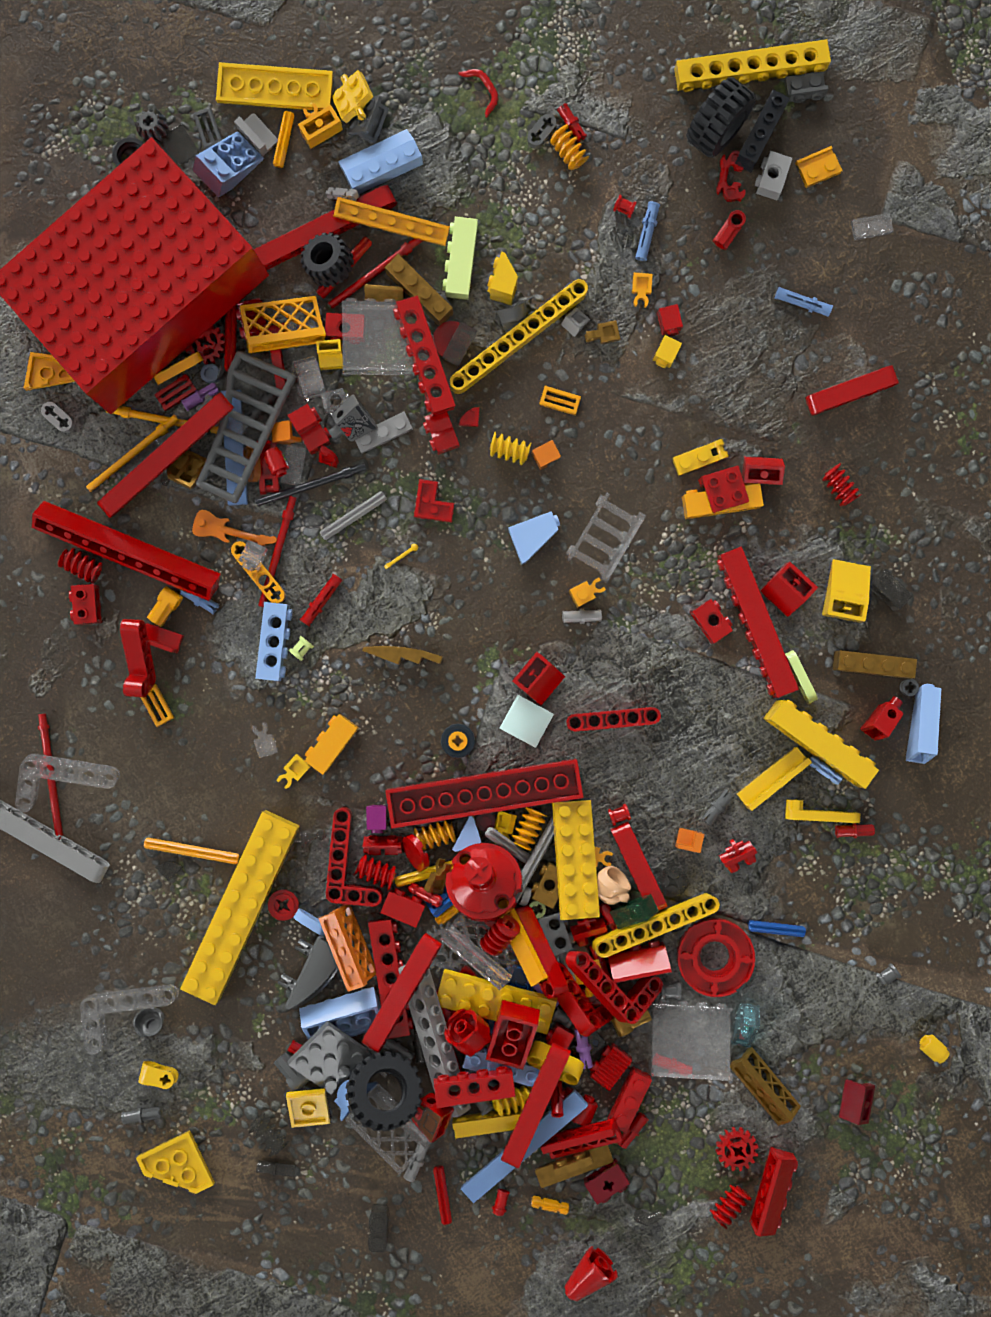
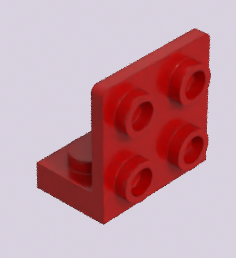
(724, 489)

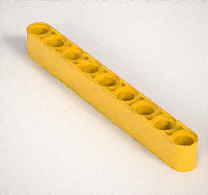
(523, 328)

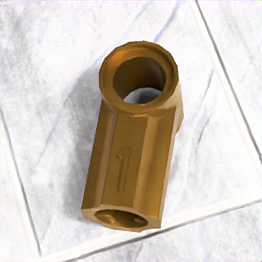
(624, 1028)

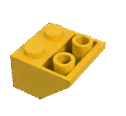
(504, 282)

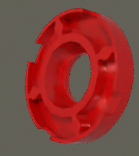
(735, 972)

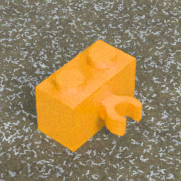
(319, 125)

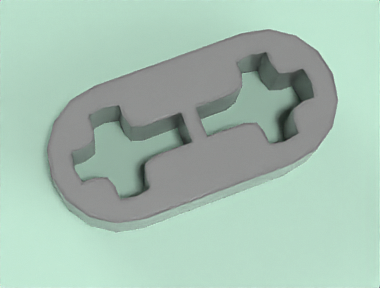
(60, 415)

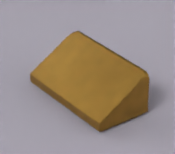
(382, 293)

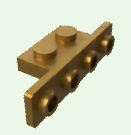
(573, 1165)

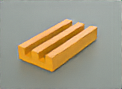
(561, 401)
(164, 719)

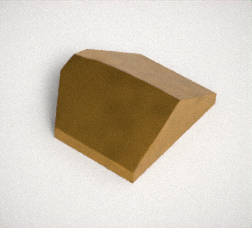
(186, 469)

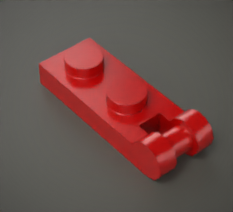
(265, 473)

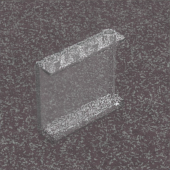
(373, 339)
(691, 1041)

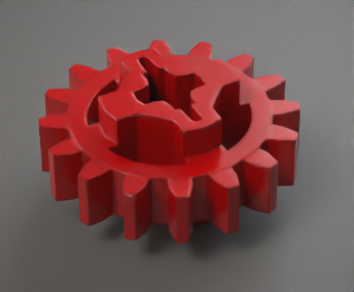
(206, 349)
(734, 1155)

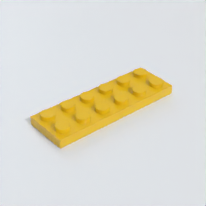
(273, 86)
(575, 860)
(478, 994)

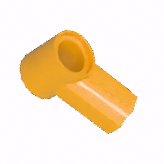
(167, 602)

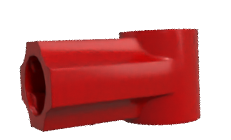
(729, 230)

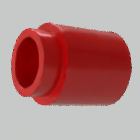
(276, 462)

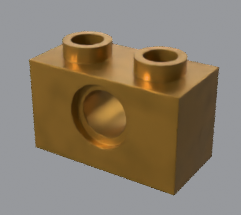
(540, 893)

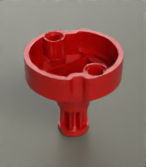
(484, 881)

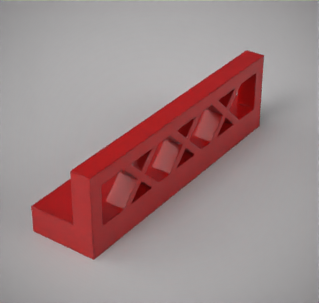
(583, 1137)

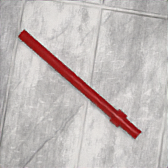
(405, 249)
(287, 515)

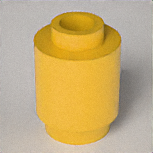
(934, 1048)

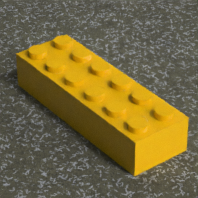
(820, 743)

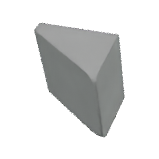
(575, 321)

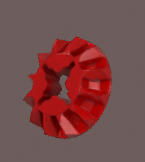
(283, 914)

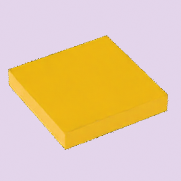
(308, 1107)

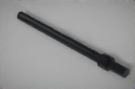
(346, 473)

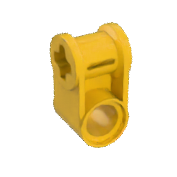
(154, 1075)

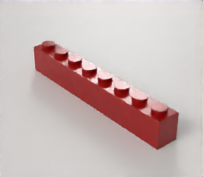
(757, 623)

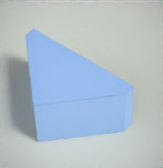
(468, 835)

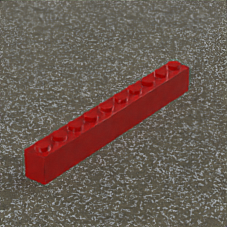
(125, 550)

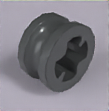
(913, 691)

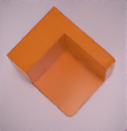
(283, 433)
(545, 454)
(689, 840)

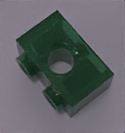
(634, 911)

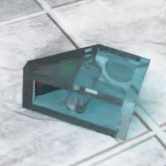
(746, 1024)

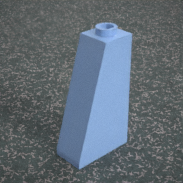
(924, 725)

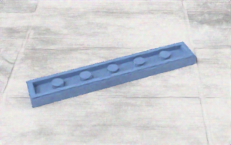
(231, 465)

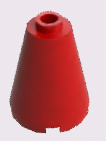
(590, 1274)

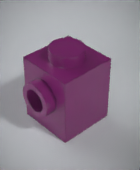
(376, 818)

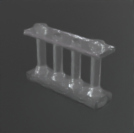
(614, 553)

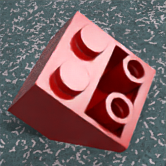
(788, 589)
(538, 678)

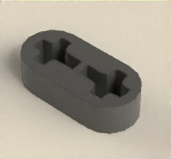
(544, 134)

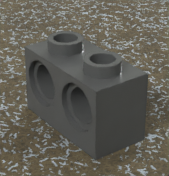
(553, 933)

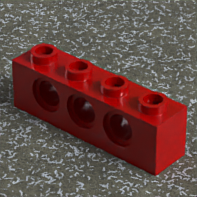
(484, 1092)

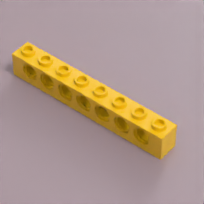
(816, 50)

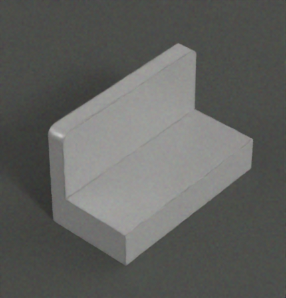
(256, 133)

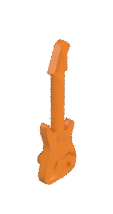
(209, 525)

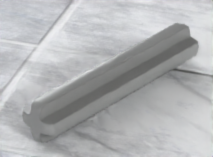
(507, 844)

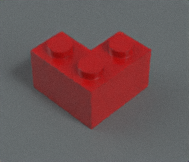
(307, 425)

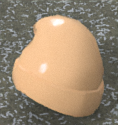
(612, 885)

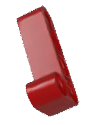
(138, 658)
(579, 1009)

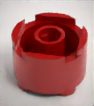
(467, 1032)

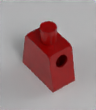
(883, 719)

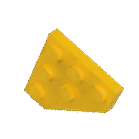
(177, 1164)

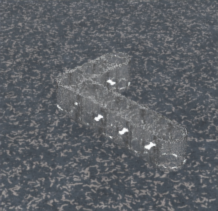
(59, 774)
(120, 1004)

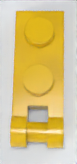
(699, 457)

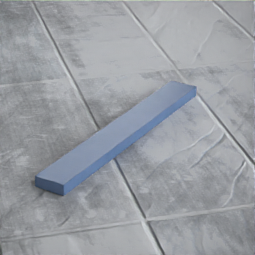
(548, 1126)

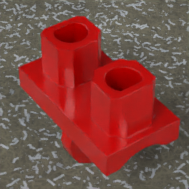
(737, 853)
(587, 928)

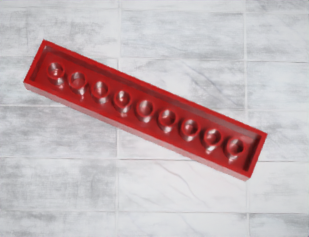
(484, 793)

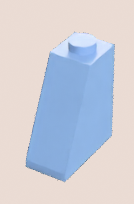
(533, 534)

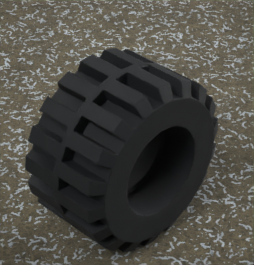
(318, 251)

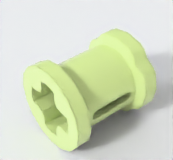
(307, 645)

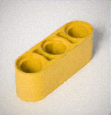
(572, 1069)

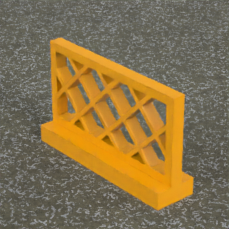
(282, 339)

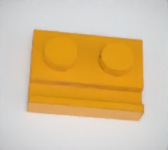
(818, 167)

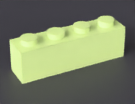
(461, 258)

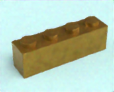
(413, 284)
(874, 664)

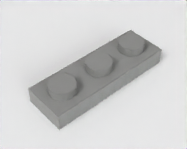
(385, 432)

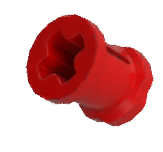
(624, 206)
(619, 814)

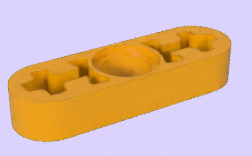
(178, 367)

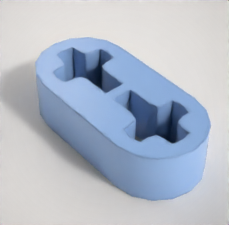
(309, 921)

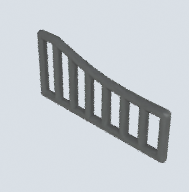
(224, 431)

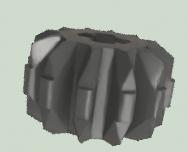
(151, 125)

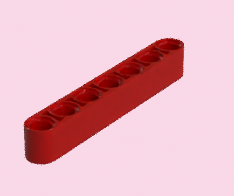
(401, 992)
(535, 1105)

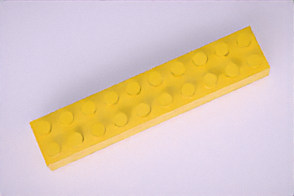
(240, 907)

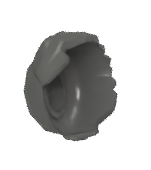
(148, 1022)

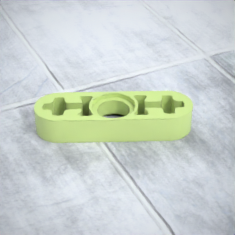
(801, 677)

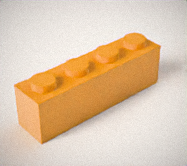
(697, 504)

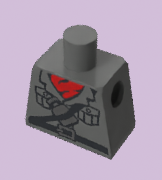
(352, 420)

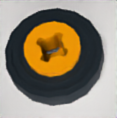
(464, 741)

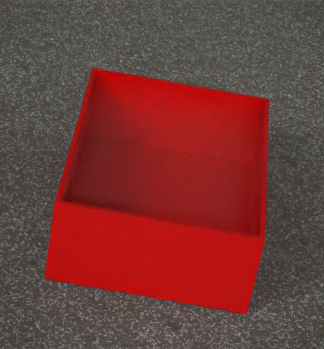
(130, 276)

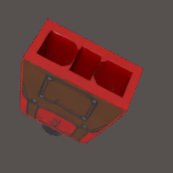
(432, 1120)

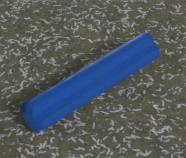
(776, 928)

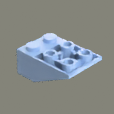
(226, 163)

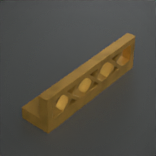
(764, 1090)

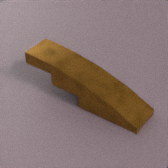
(395, 654)

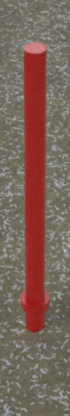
(51, 783)

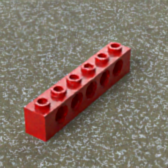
(412, 308)
(376, 929)

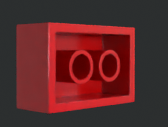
(512, 1034)

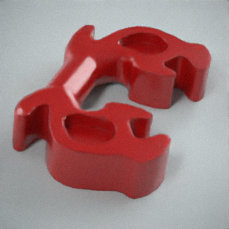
(731, 192)

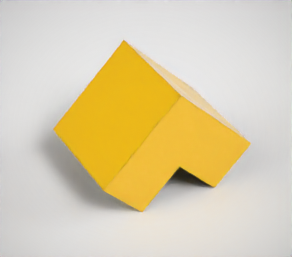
(330, 354)

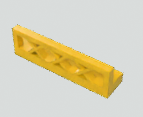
(773, 778)
(489, 1123)

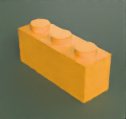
(330, 743)

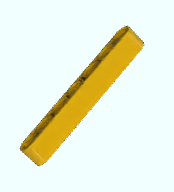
(664, 925)

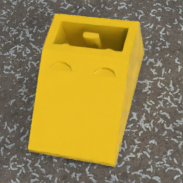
(847, 591)

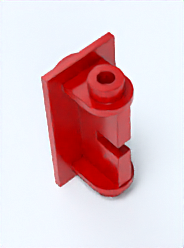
(373, 844)

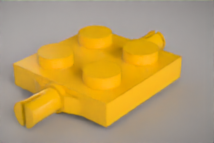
(352, 96)

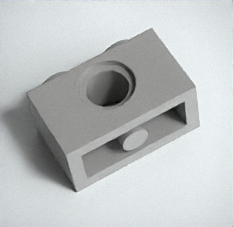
(777, 164)

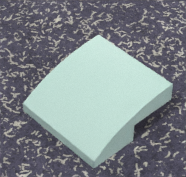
(526, 721)

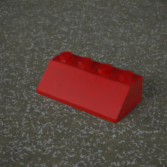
(772, 1192)

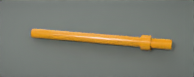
(126, 412)
(161, 430)

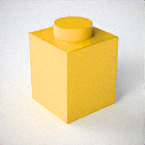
(667, 352)

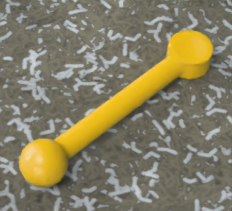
(414, 547)

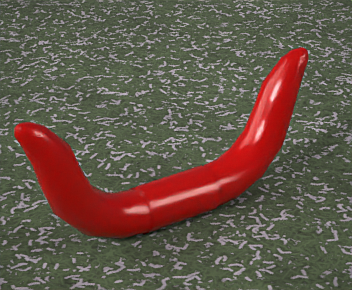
(489, 85)

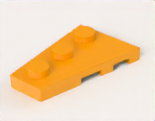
(44, 371)

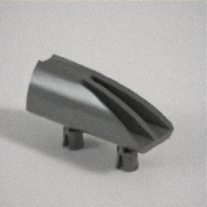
(315, 975)

